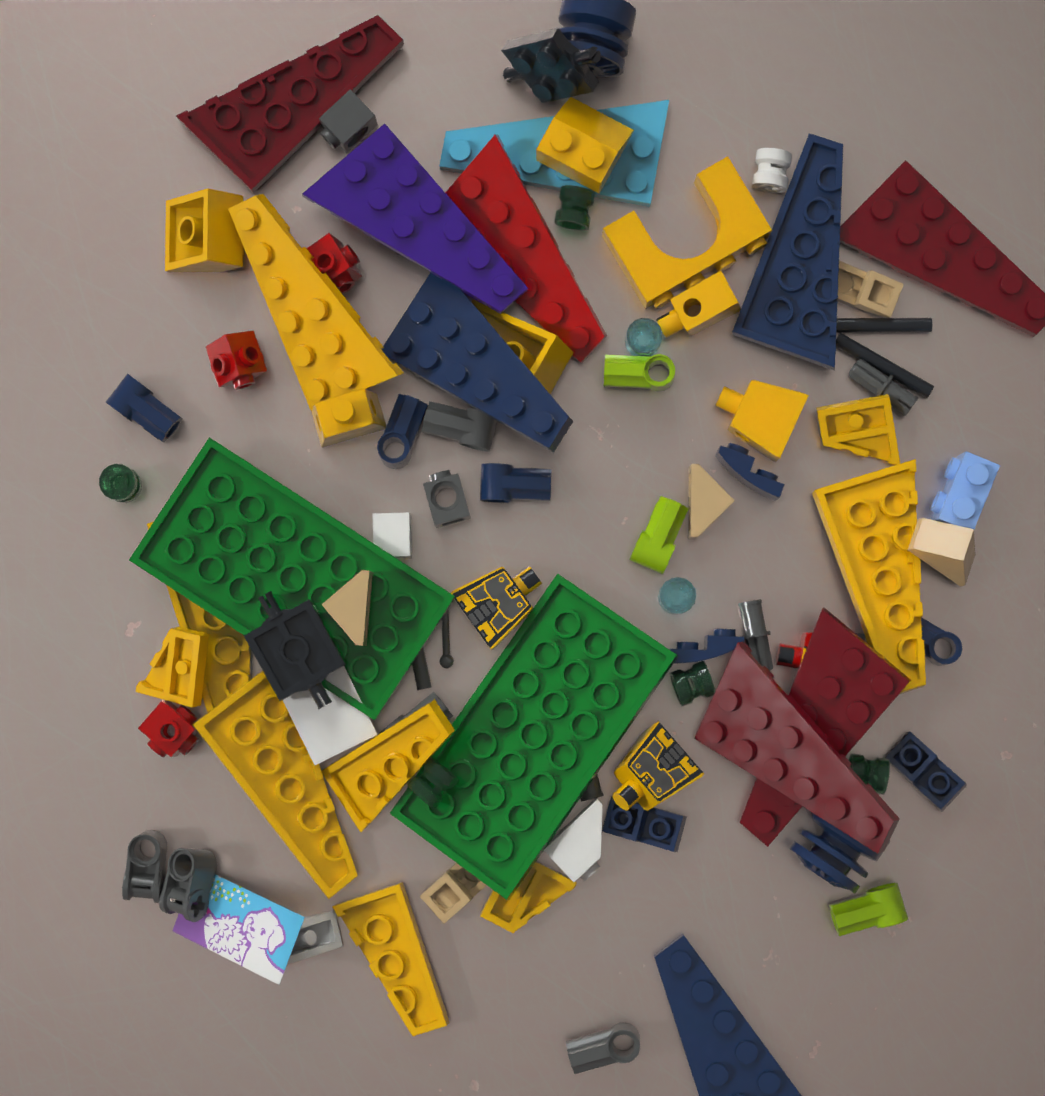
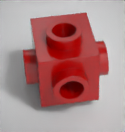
(336, 261)
(236, 359)
(158, 726)

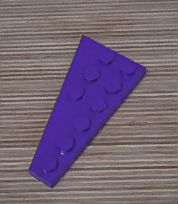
(403, 207)

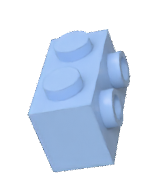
(965, 490)

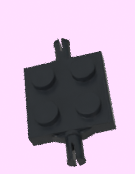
(551, 65)
(295, 650)

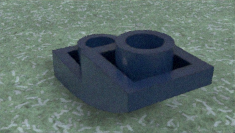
(739, 464)
(714, 645)
(926, 771)
(650, 827)

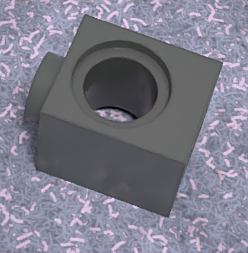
(347, 122)
(446, 515)

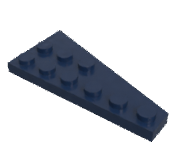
(796, 280)
(462, 354)
(716, 1037)

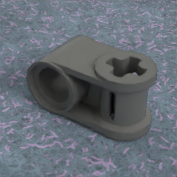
(145, 875)
(188, 881)

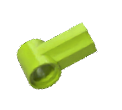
(633, 371)
(657, 541)
(878, 907)

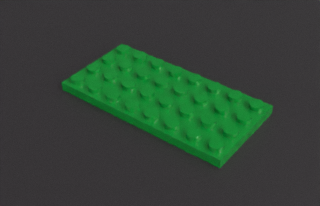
(243, 534)
(537, 734)

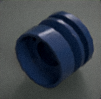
(599, 25)
(833, 855)

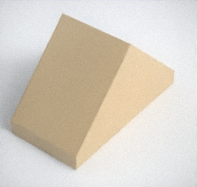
(705, 501)
(944, 548)
(352, 607)

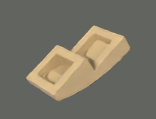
(867, 290)
(451, 892)

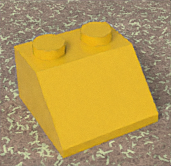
(583, 144)
(202, 233)

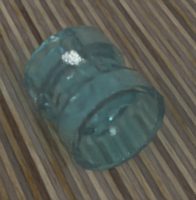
(646, 332)
(672, 600)

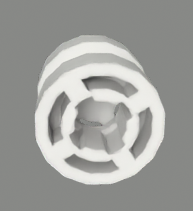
(771, 170)

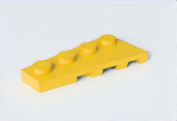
(385, 764)
(393, 945)

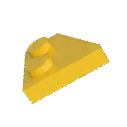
(860, 427)
(178, 668)
(532, 897)

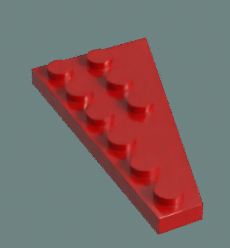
(509, 219)

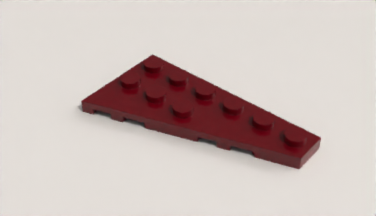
(280, 109)
(935, 244)
(844, 692)

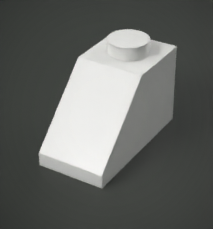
(579, 843)
(316, 936)

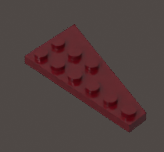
(782, 746)

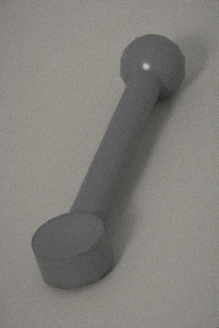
(446, 659)

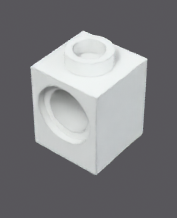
(393, 534)

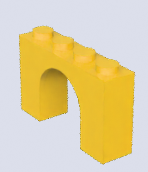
(658, 275)

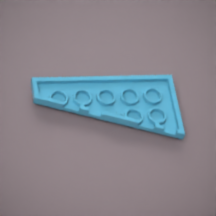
(629, 181)

